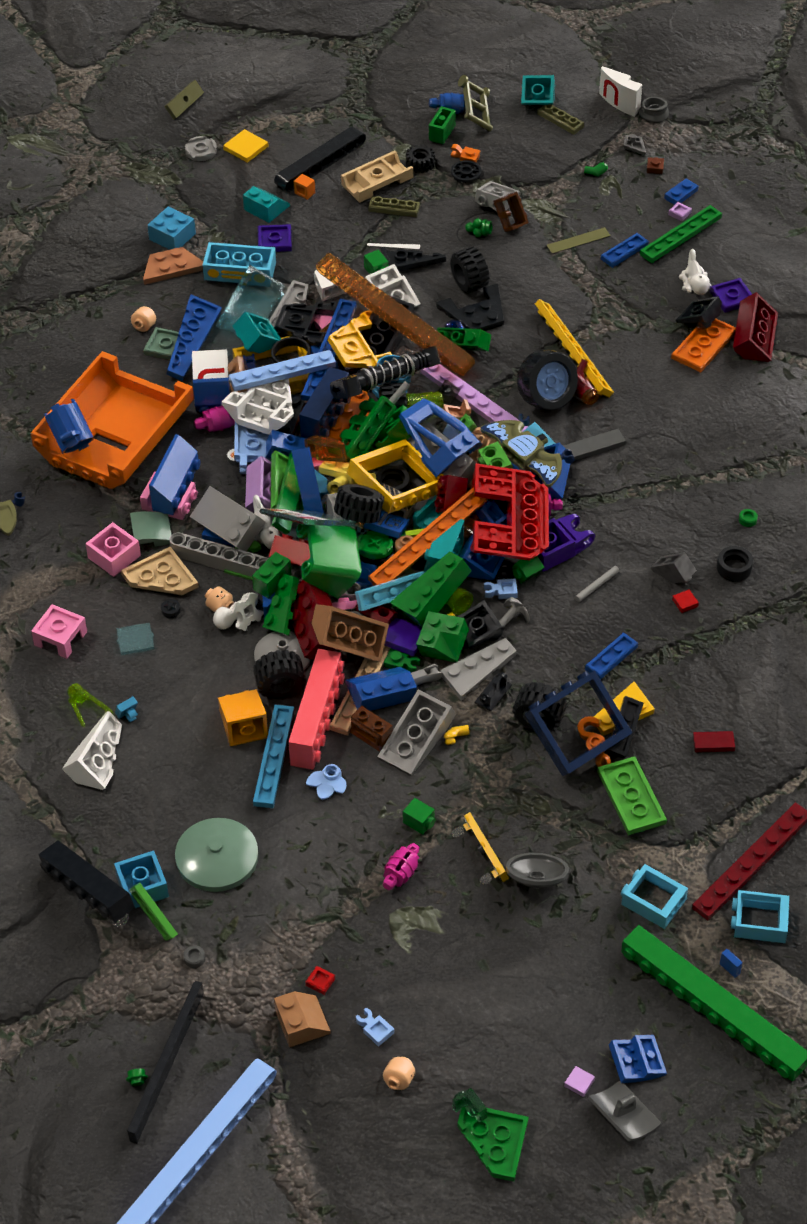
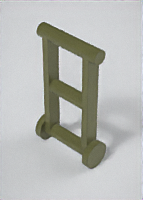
(469, 102)

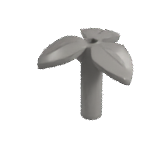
(515, 606)

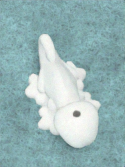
(694, 276)
(267, 532)
(243, 611)

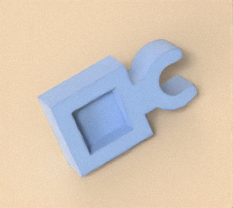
(504, 589)
(376, 1029)

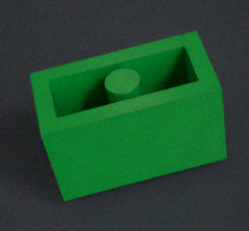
(442, 125)
(268, 575)

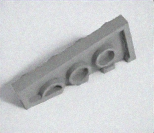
(472, 670)

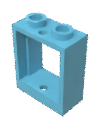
(761, 901)
(647, 910)

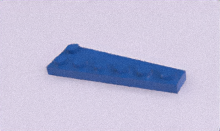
(195, 328)

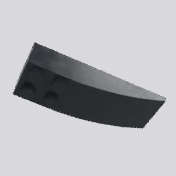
(381, 336)

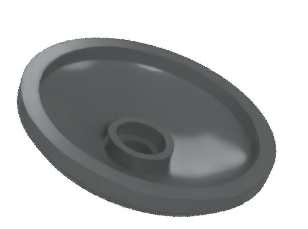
(537, 870)

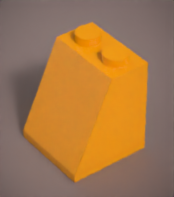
(243, 717)

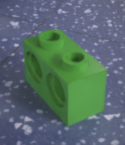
(494, 456)

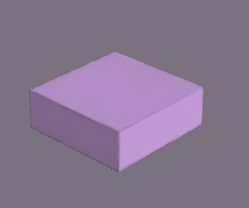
(680, 211)
(579, 1081)

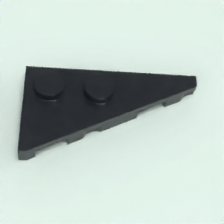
(411, 259)

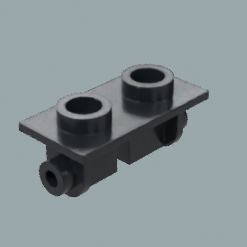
(494, 692)

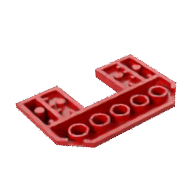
(527, 513)

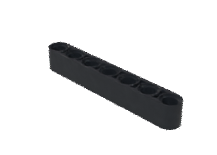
(321, 157)

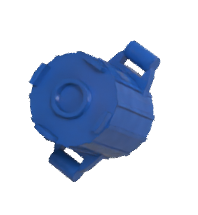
(69, 427)

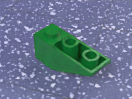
(467, 338)

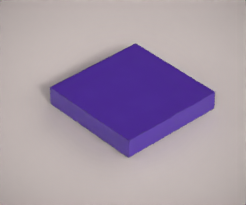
(275, 236)
(730, 293)
(403, 636)

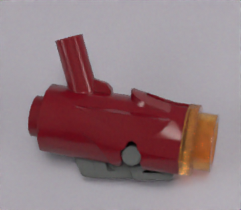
(585, 391)

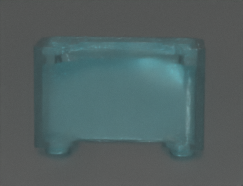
(253, 294)

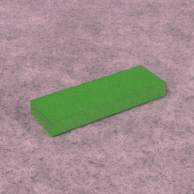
(153, 911)

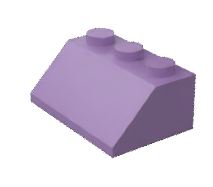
(258, 483)

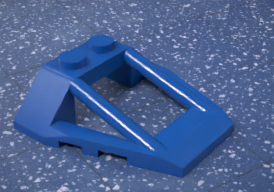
(449, 451)

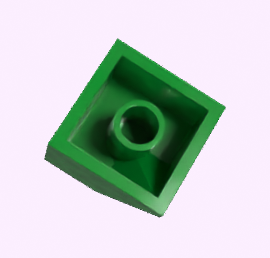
(442, 636)

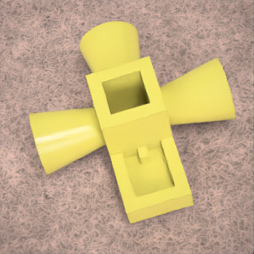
(339, 471)

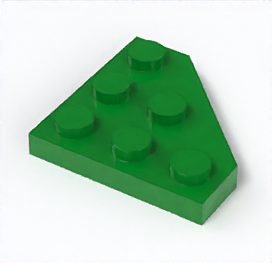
(496, 1140)

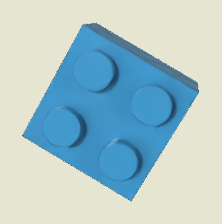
(171, 228)
(143, 870)

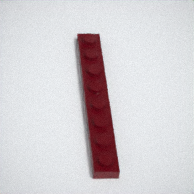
(750, 862)

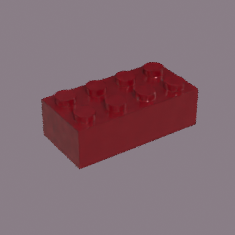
(303, 613)

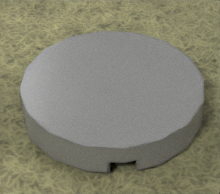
(201, 148)

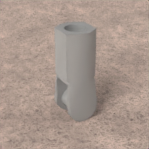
(427, 674)

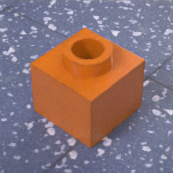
(304, 186)

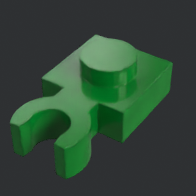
(399, 659)

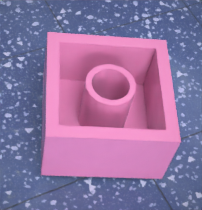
(113, 549)

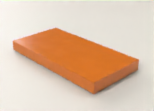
(703, 345)

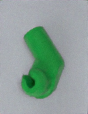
(598, 170)

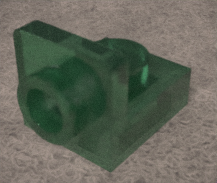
(472, 1103)

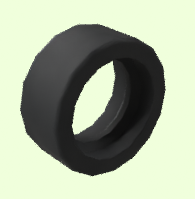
(394, 472)
(732, 574)

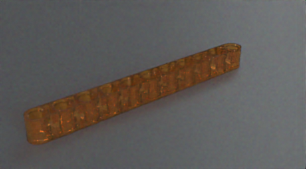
(394, 313)

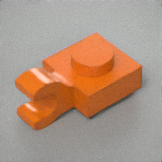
(465, 154)

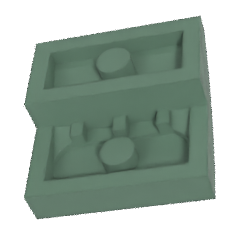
(151, 527)

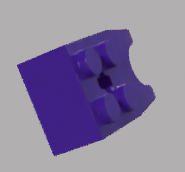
(564, 541)

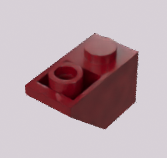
(449, 491)

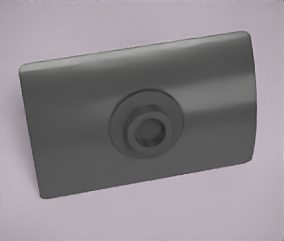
(625, 1112)

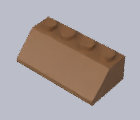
(349, 632)

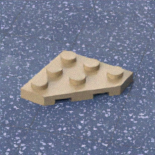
(161, 573)

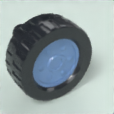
(547, 379)

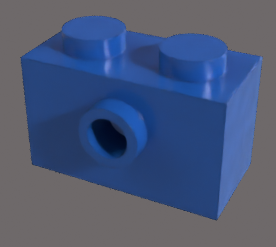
(283, 443)

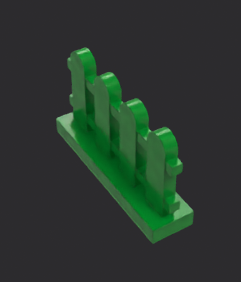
(369, 426)

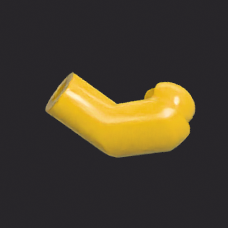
(454, 732)

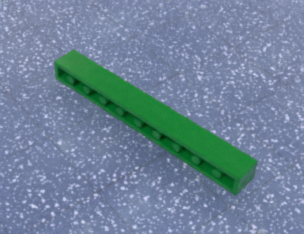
(715, 1003)

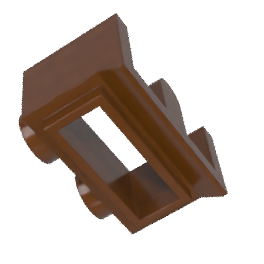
(516, 208)
(372, 725)

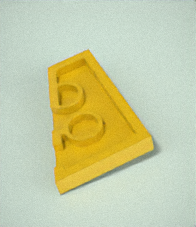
(632, 691)

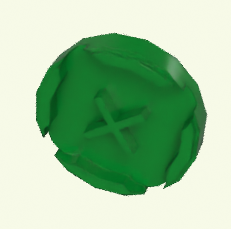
(374, 545)

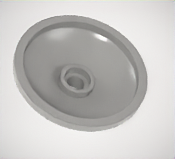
(278, 641)

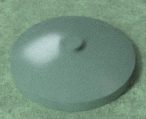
(216, 854)

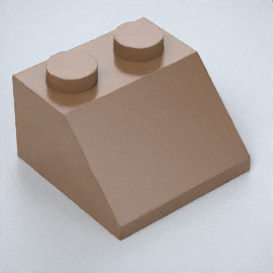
(300, 1017)

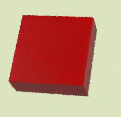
(685, 601)
(320, 980)

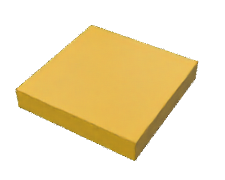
(245, 145)

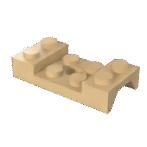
(363, 180)

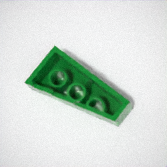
(431, 589)

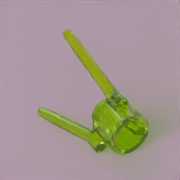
(79, 695)

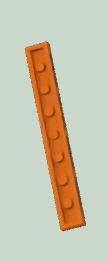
(417, 546)

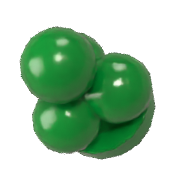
(479, 227)

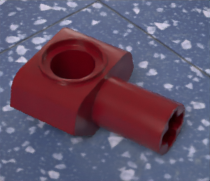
(380, 613)

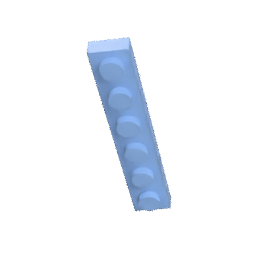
(282, 370)

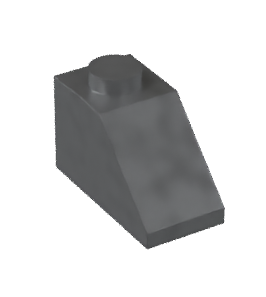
(674, 568)

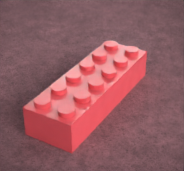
(315, 709)

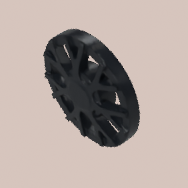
(466, 171)

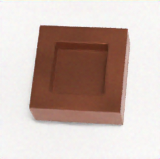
(655, 165)

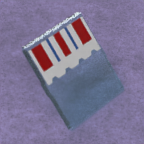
(308, 517)

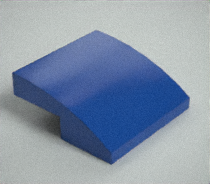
(637, 1059)

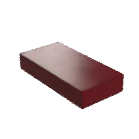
(714, 741)

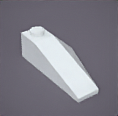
(94, 757)

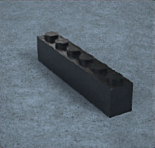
(86, 881)

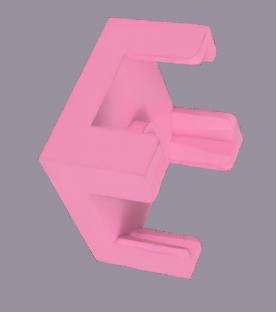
(59, 628)

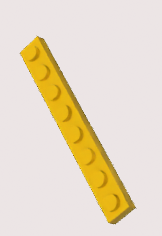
(573, 347)

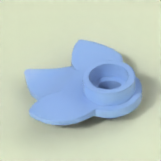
(327, 784)

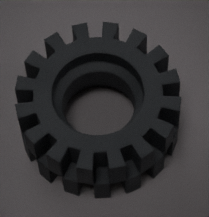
(420, 158)

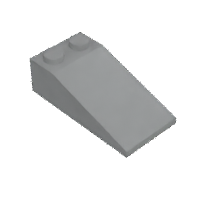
(227, 519)
(417, 732)

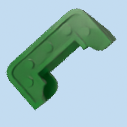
(333, 557)

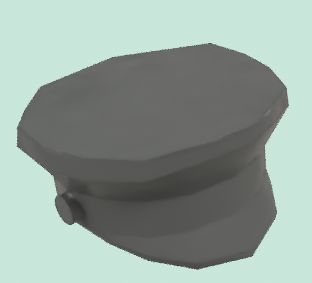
(654, 110)

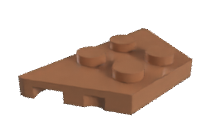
(171, 264)

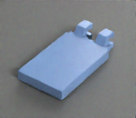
(248, 446)

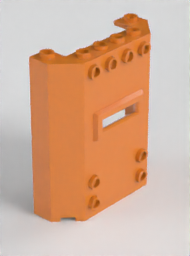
(117, 409)

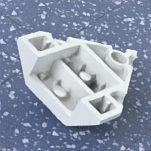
(261, 407)

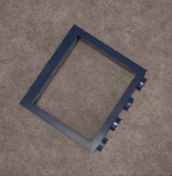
(549, 742)

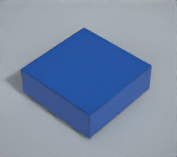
(731, 963)

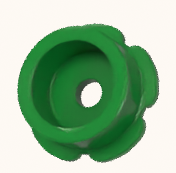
(136, 1076)

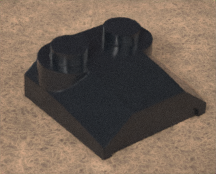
(701, 312)
(481, 624)

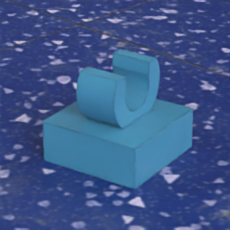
(127, 709)

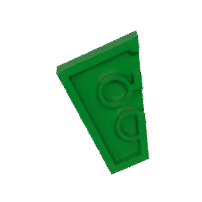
(280, 607)

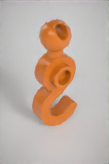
(593, 739)

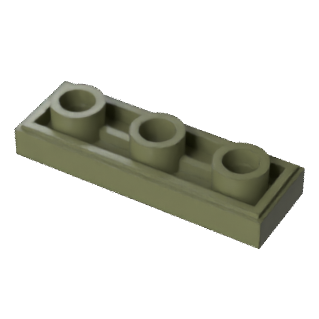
(184, 99)
(561, 118)
(394, 206)

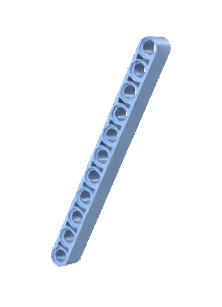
(200, 1145)

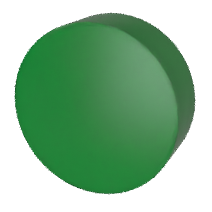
(748, 517)

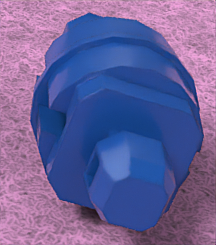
(449, 100)

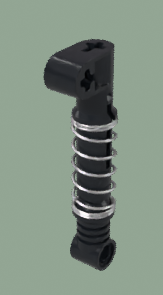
(368, 378)

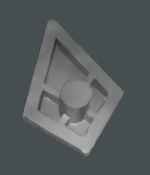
(635, 144)

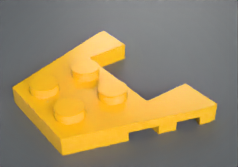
(351, 345)

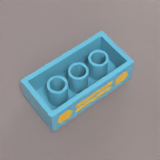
(230, 261)

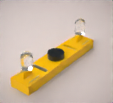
(484, 848)

